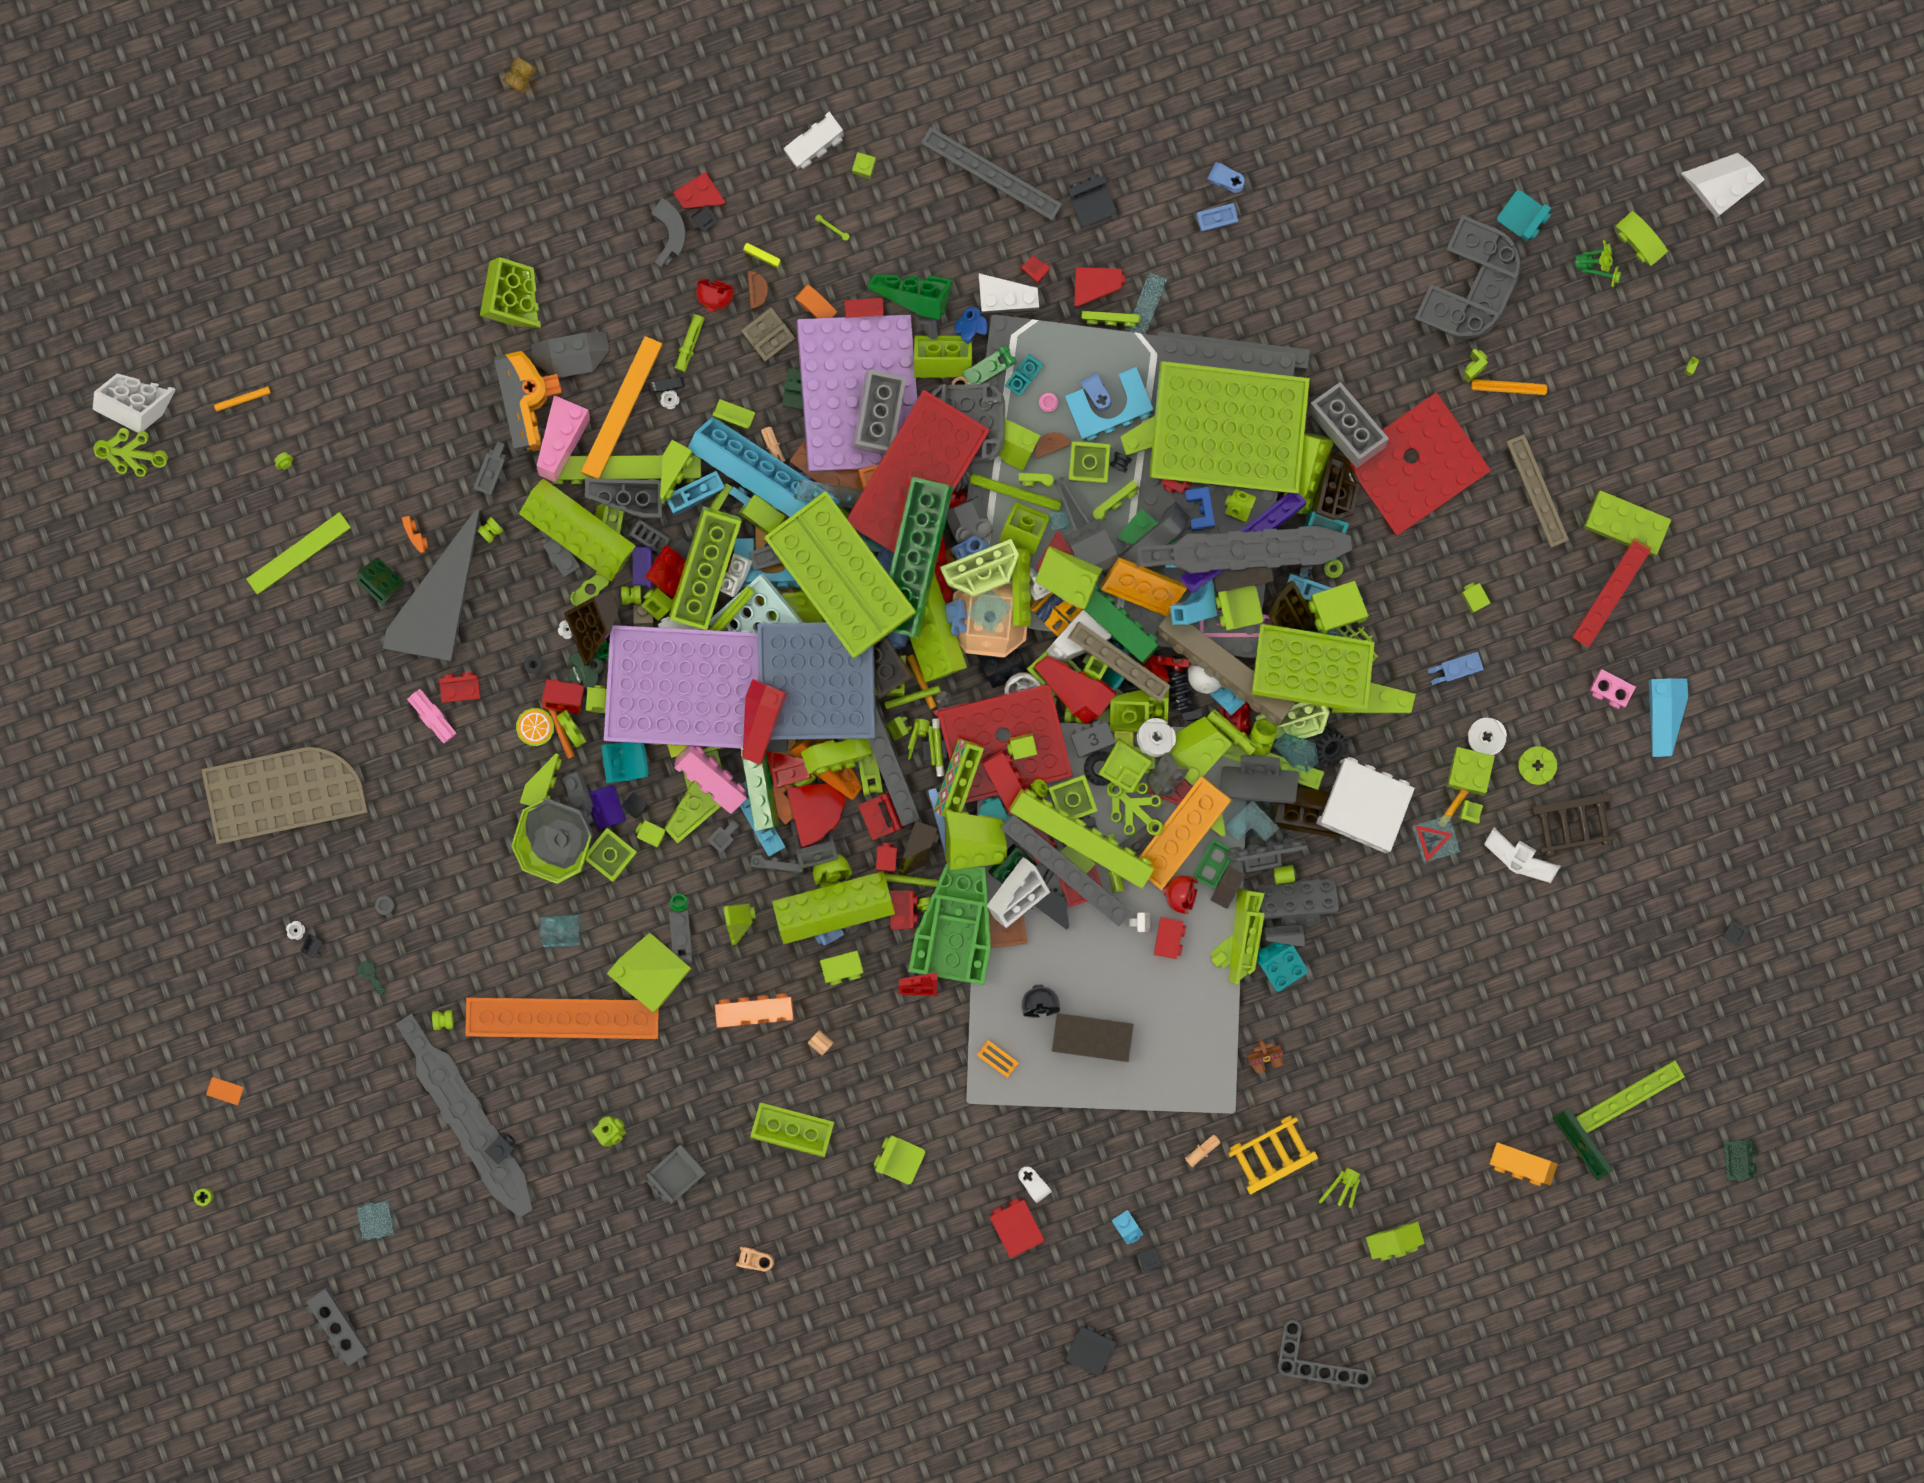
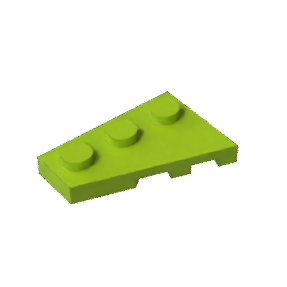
(690, 812)

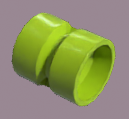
(1263, 736)

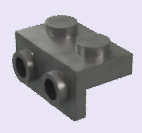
(1166, 775)

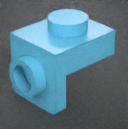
(740, 494)
(1127, 1227)

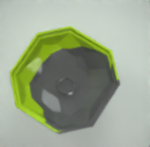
(552, 840)

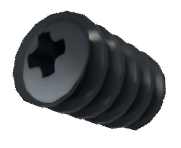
(1179, 691)

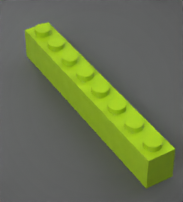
(626, 468)
(1081, 838)

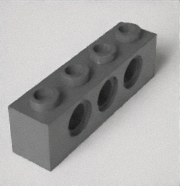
(326, 1299)

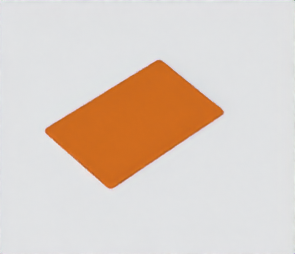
(224, 1091)

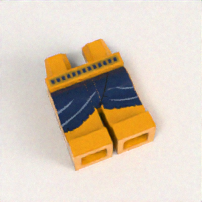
(1048, 608)

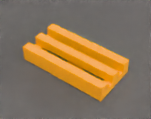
(1011, 1068)

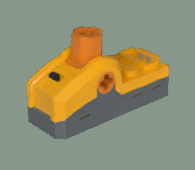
(516, 379)

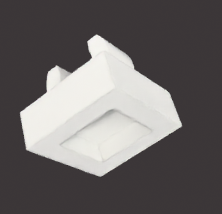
(1142, 922)

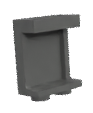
(819, 853)
(675, 1174)

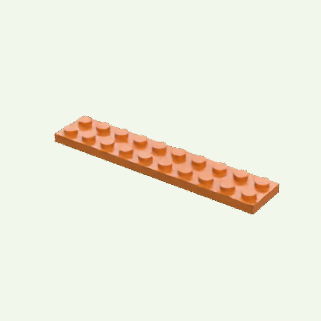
(560, 1018)

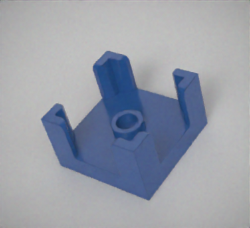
(1205, 508)

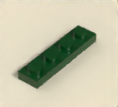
(1582, 1143)

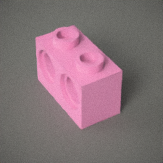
(1614, 684)

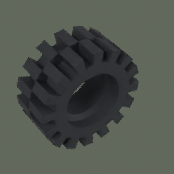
(1337, 750)
(1089, 771)

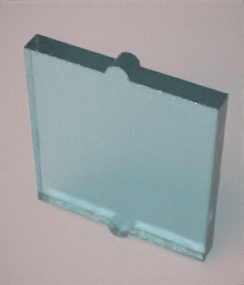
(988, 610)
(375, 1220)

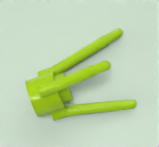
(921, 728)
(1350, 1179)

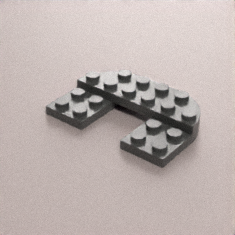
(1490, 291)

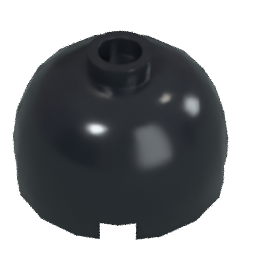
(1040, 1001)

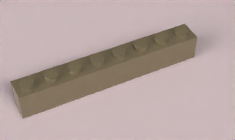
(1222, 666)

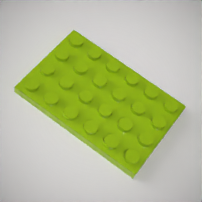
(1313, 668)

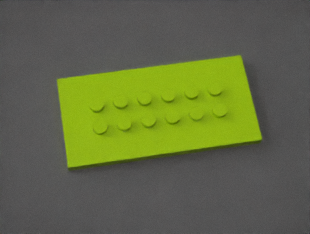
(840, 574)

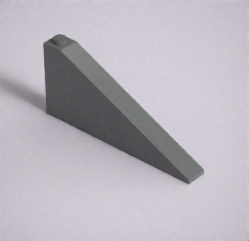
(433, 613)

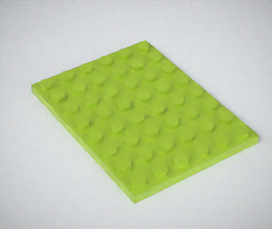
(1229, 427)

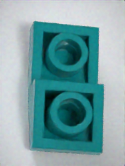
(1024, 374)

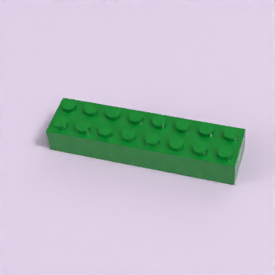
(919, 547)

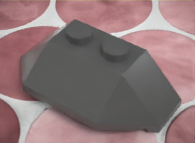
(571, 353)

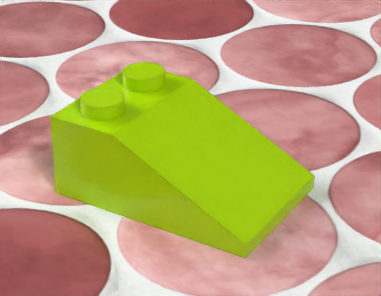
(1068, 577)

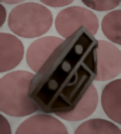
(1337, 489)
(1291, 610)

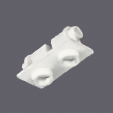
(1036, 589)

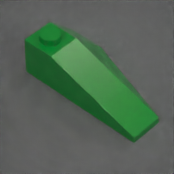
(921, 296)

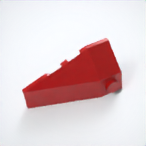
(1080, 694)
(761, 715)

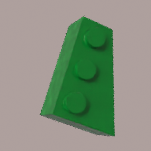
(1138, 527)

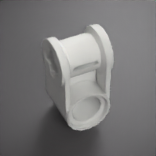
(1035, 1186)

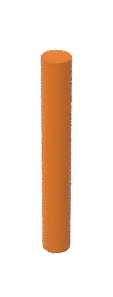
(562, 735)

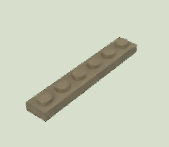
(1537, 491)
(1118, 661)

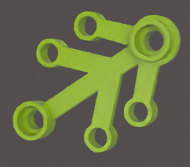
(128, 453)
(1132, 805)

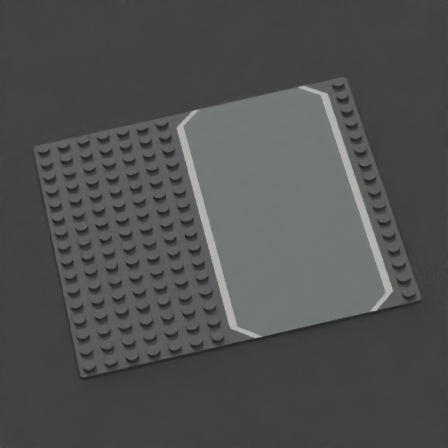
(1068, 357)

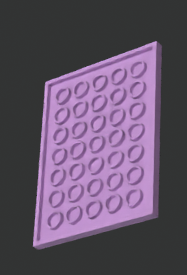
(832, 370)
(679, 686)

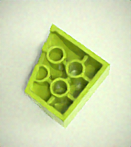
(510, 294)
(1199, 748)
(973, 840)

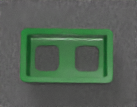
(1208, 861)

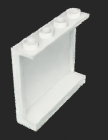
(1366, 805)

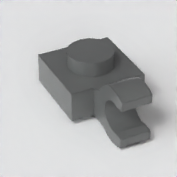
(722, 838)

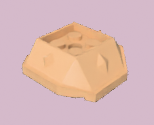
(1003, 638)

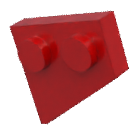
(1177, 664)
(786, 769)

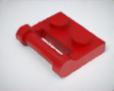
(874, 818)

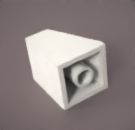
(1065, 649)

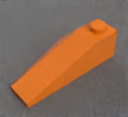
(842, 780)

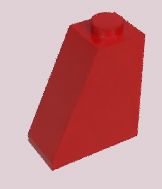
(1096, 283)

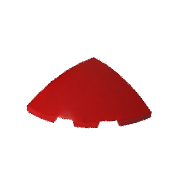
(815, 811)

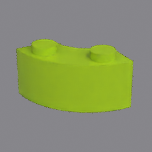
(1641, 238)

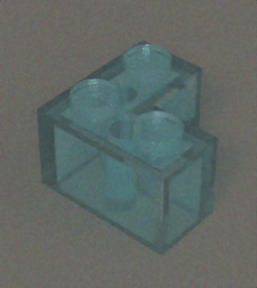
(1251, 818)

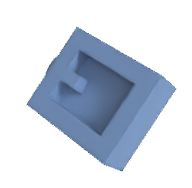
(828, 937)

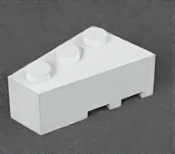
(1006, 296)
(1018, 893)

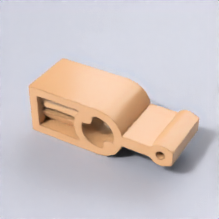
(820, 1042)

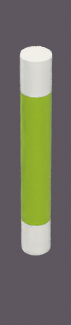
(938, 747)

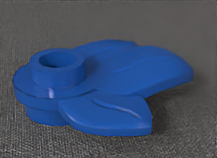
(969, 326)

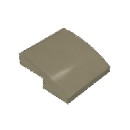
(767, 333)

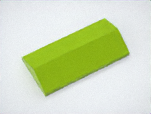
(792, 1130)

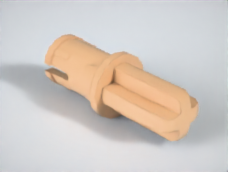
(772, 444)
(1202, 1151)

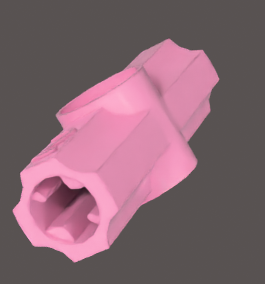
(431, 716)

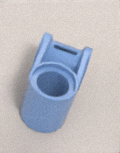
(1223, 177)
(1095, 388)
(969, 547)

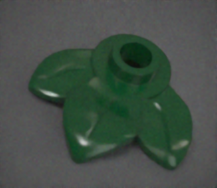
(584, 673)

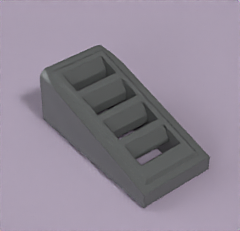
(634, 527)
(1286, 934)

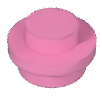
(1048, 402)

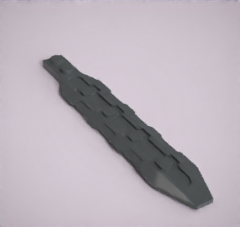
(1248, 549)
(466, 1118)

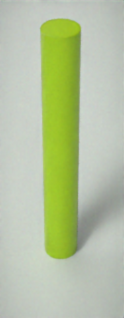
(912, 697)
(911, 880)

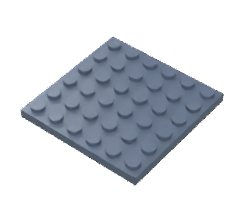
(825, 685)

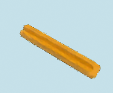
(1509, 387)

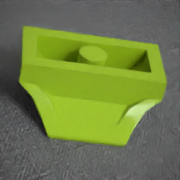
(610, 516)

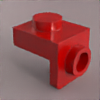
(1172, 486)

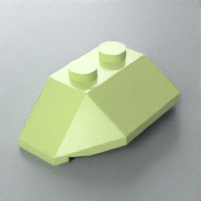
(983, 569)
(1302, 720)

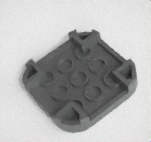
(984, 405)

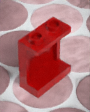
(1016, 1227)

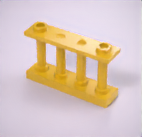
(1271, 1173)

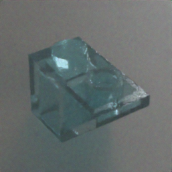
(1297, 751)

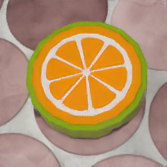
(535, 727)

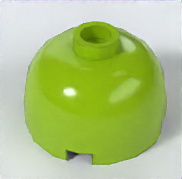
(831, 872)

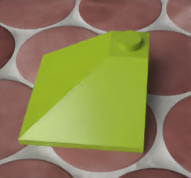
(649, 972)

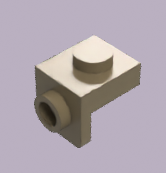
(642, 617)

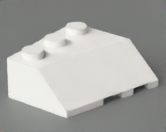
(1723, 182)
(131, 402)

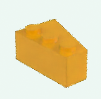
(1523, 1165)

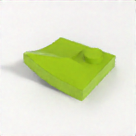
(1124, 766)

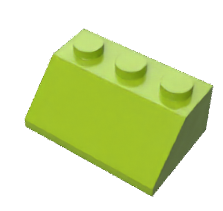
(941, 357)

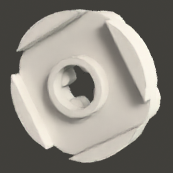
(1490, 726)
(1163, 731)

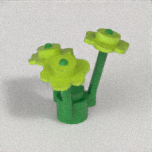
(1586, 261)

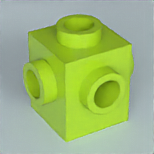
(1239, 504)
(609, 1131)

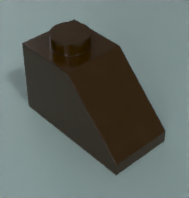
(1227, 887)

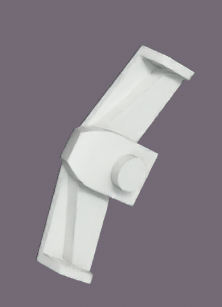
(1520, 858)

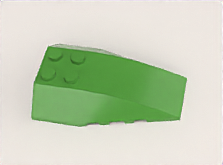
(955, 928)

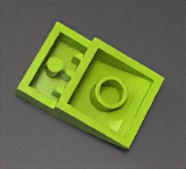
(1134, 709)

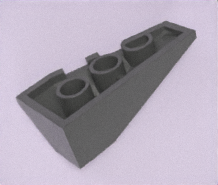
(631, 496)

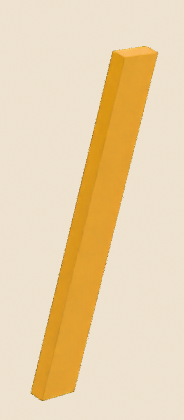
(621, 408)

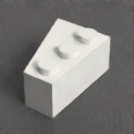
(814, 142)

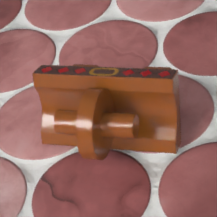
(1265, 1053)

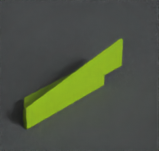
(1246, 934)

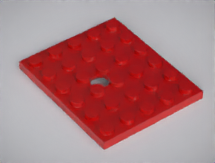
(1443, 469)
(1022, 713)

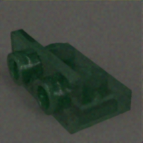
(1740, 1160)

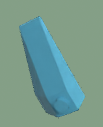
(1667, 709)

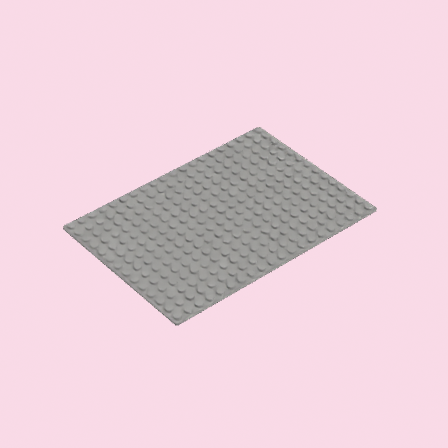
(1179, 1007)

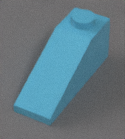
(695, 493)

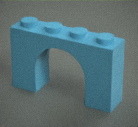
(1137, 406)
(780, 580)
(1197, 607)

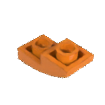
(815, 303)
(417, 539)

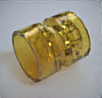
(519, 74)

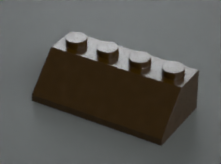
(1304, 813)

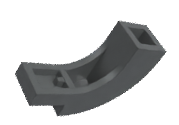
(672, 220)

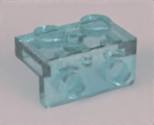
(559, 931)

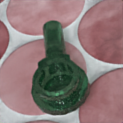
(367, 971)

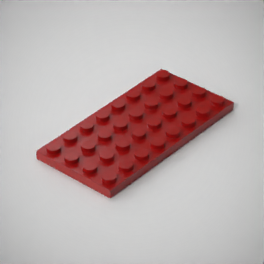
(932, 446)

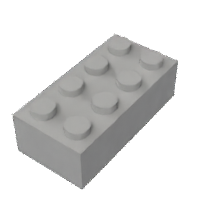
(878, 411)
(1348, 425)

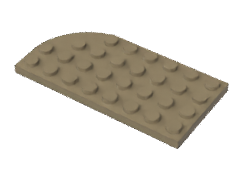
(281, 793)

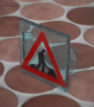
(1436, 838)

